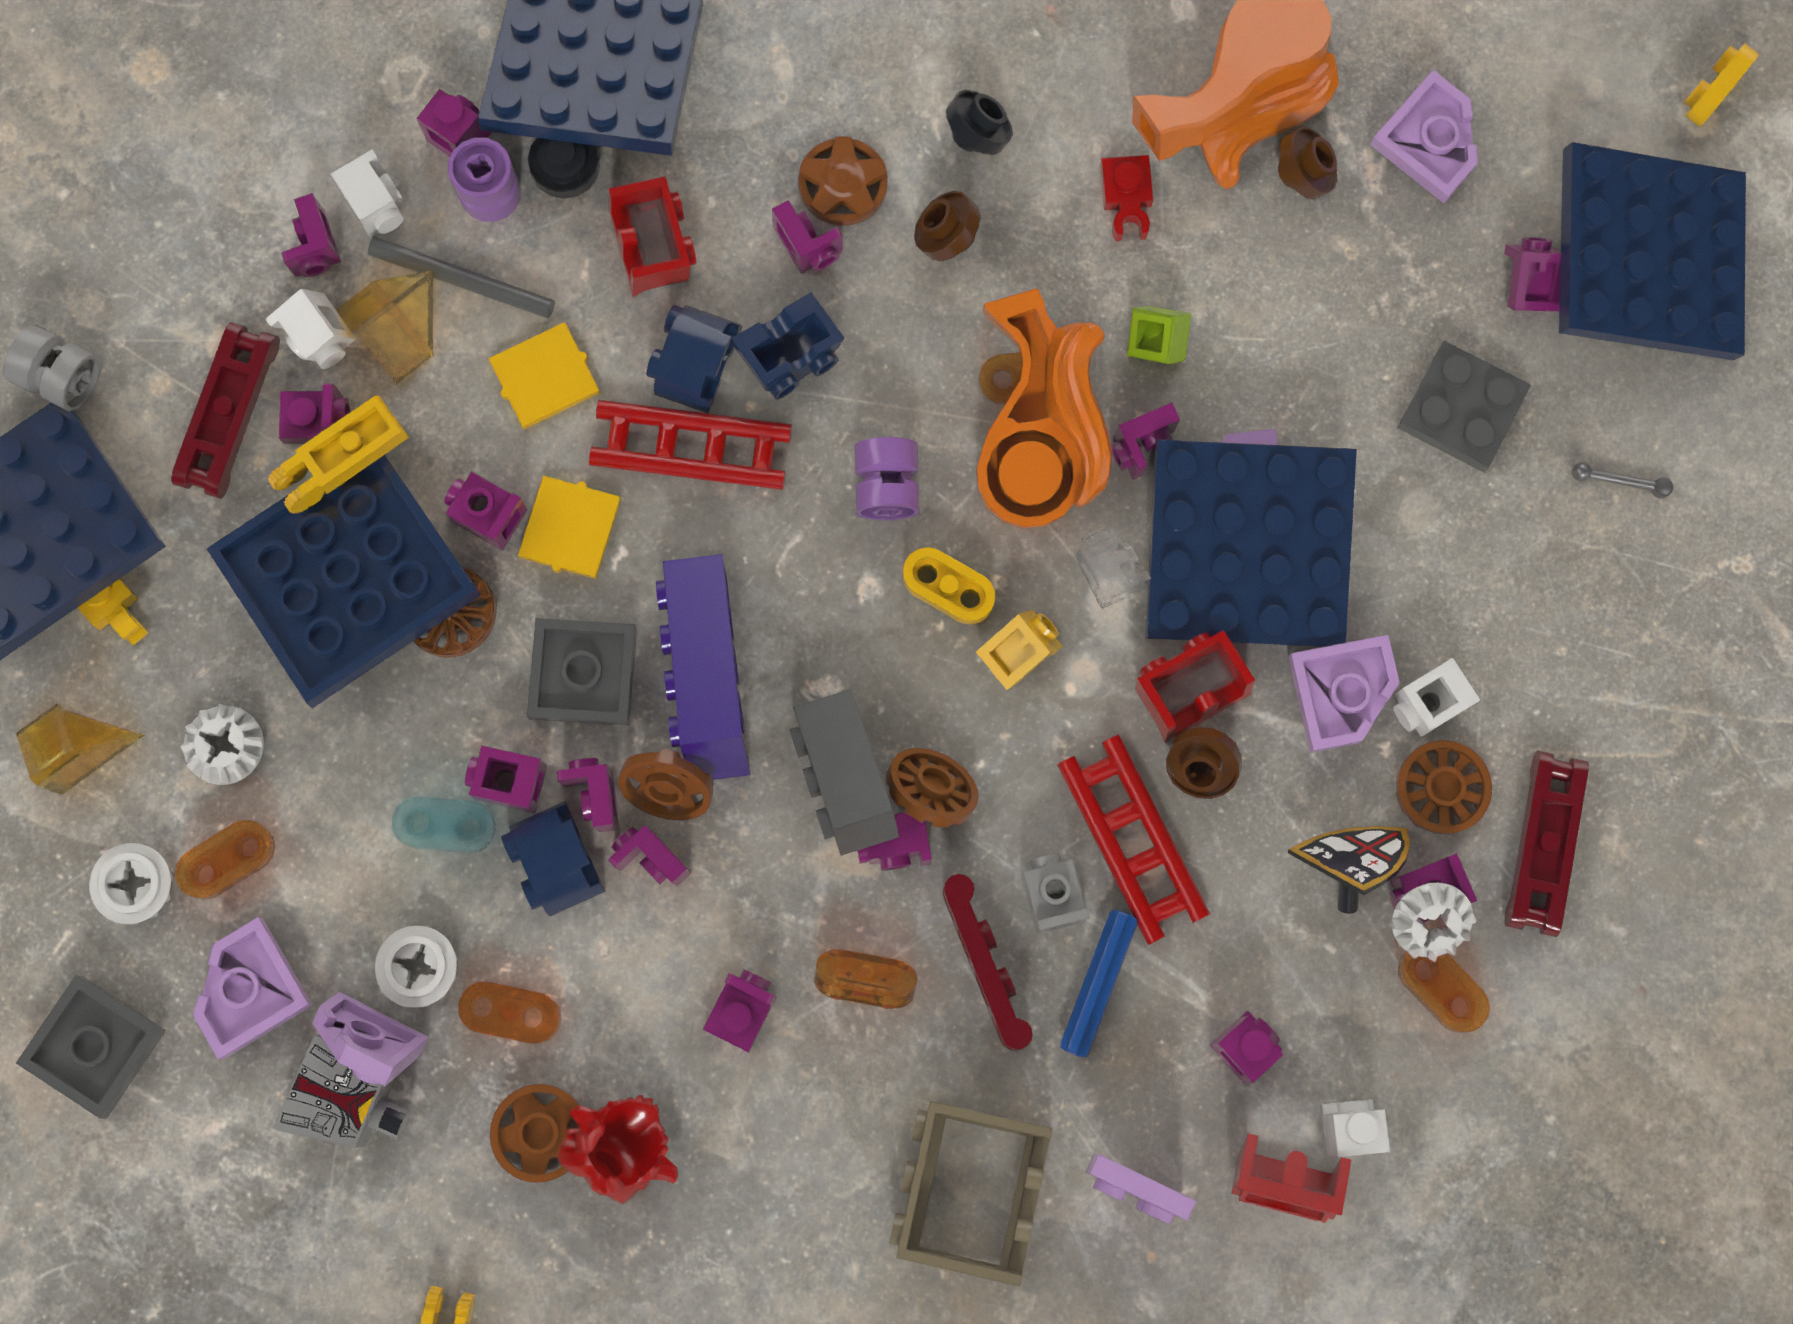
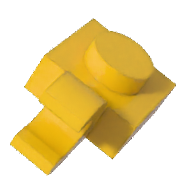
(112, 607)

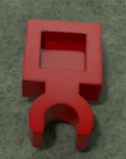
(1128, 188)

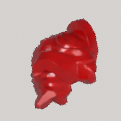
(618, 1148)

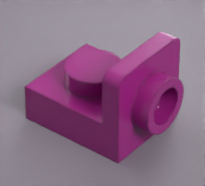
(797, 237)
(316, 239)
(1534, 275)
(309, 413)
(1142, 432)
(599, 800)
(658, 861)
(741, 1010)

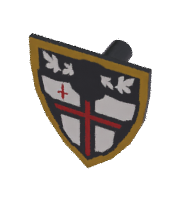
(1356, 858)

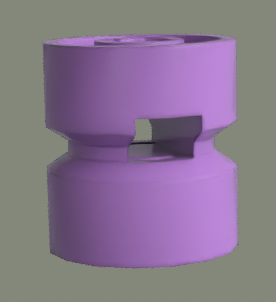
(484, 179)
(886, 473)

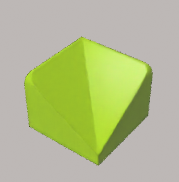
(1159, 334)

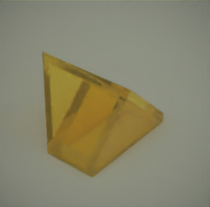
(394, 321)
(68, 747)

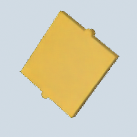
(544, 375)
(569, 527)

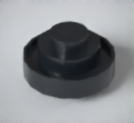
(978, 123)
(563, 167)

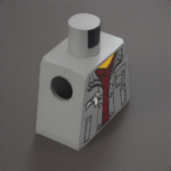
(336, 1105)

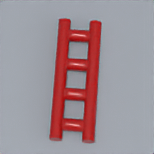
(712, 465)
(1126, 870)

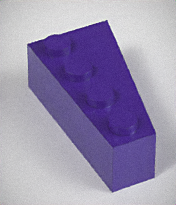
(704, 666)

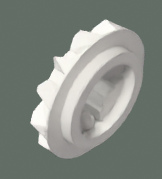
(226, 767)
(114, 868)
(1430, 902)
(395, 979)

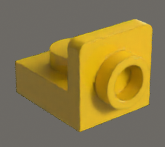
(1020, 647)

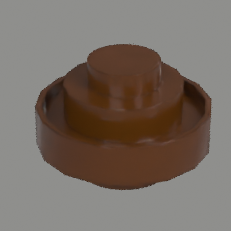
(1307, 163)
(947, 226)
(1204, 762)

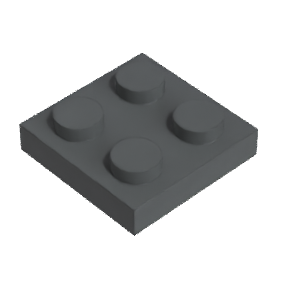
(1464, 406)
(582, 671)
(90, 1047)

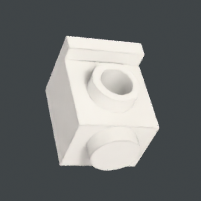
(370, 194)
(313, 328)
(1447, 688)
(1354, 1128)

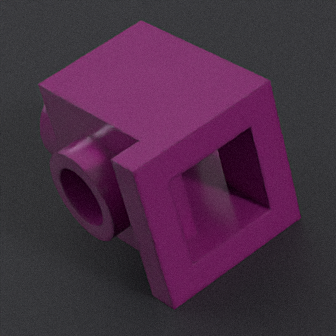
(450, 121)
(496, 521)
(485, 770)
(897, 852)
(1443, 871)
(1248, 1047)

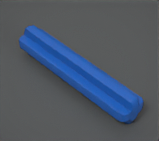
(1098, 983)

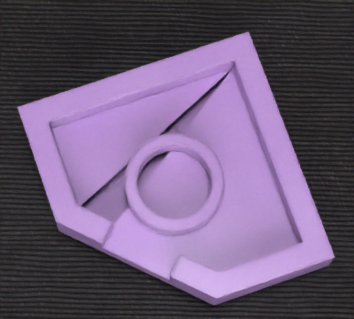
(1431, 137)
(1343, 690)
(247, 990)
(367, 1040)
(1153, 1197)

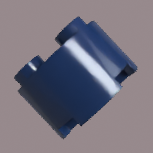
(790, 346)
(692, 357)
(553, 859)

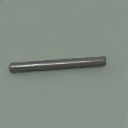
(461, 277)

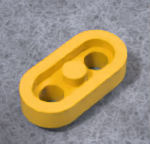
(1730, 68)
(951, 583)

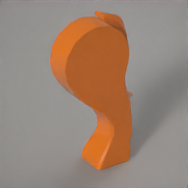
(1263, 82)
(1051, 434)

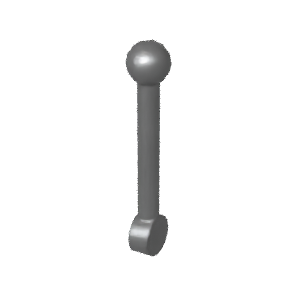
(1660, 488)

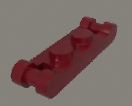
(224, 409)
(1547, 843)
(993, 982)

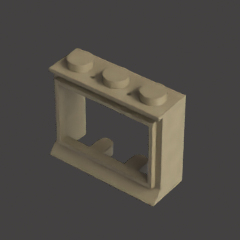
(919, 1179)

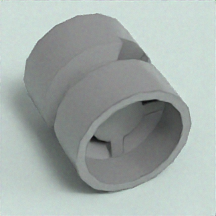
(48, 366)

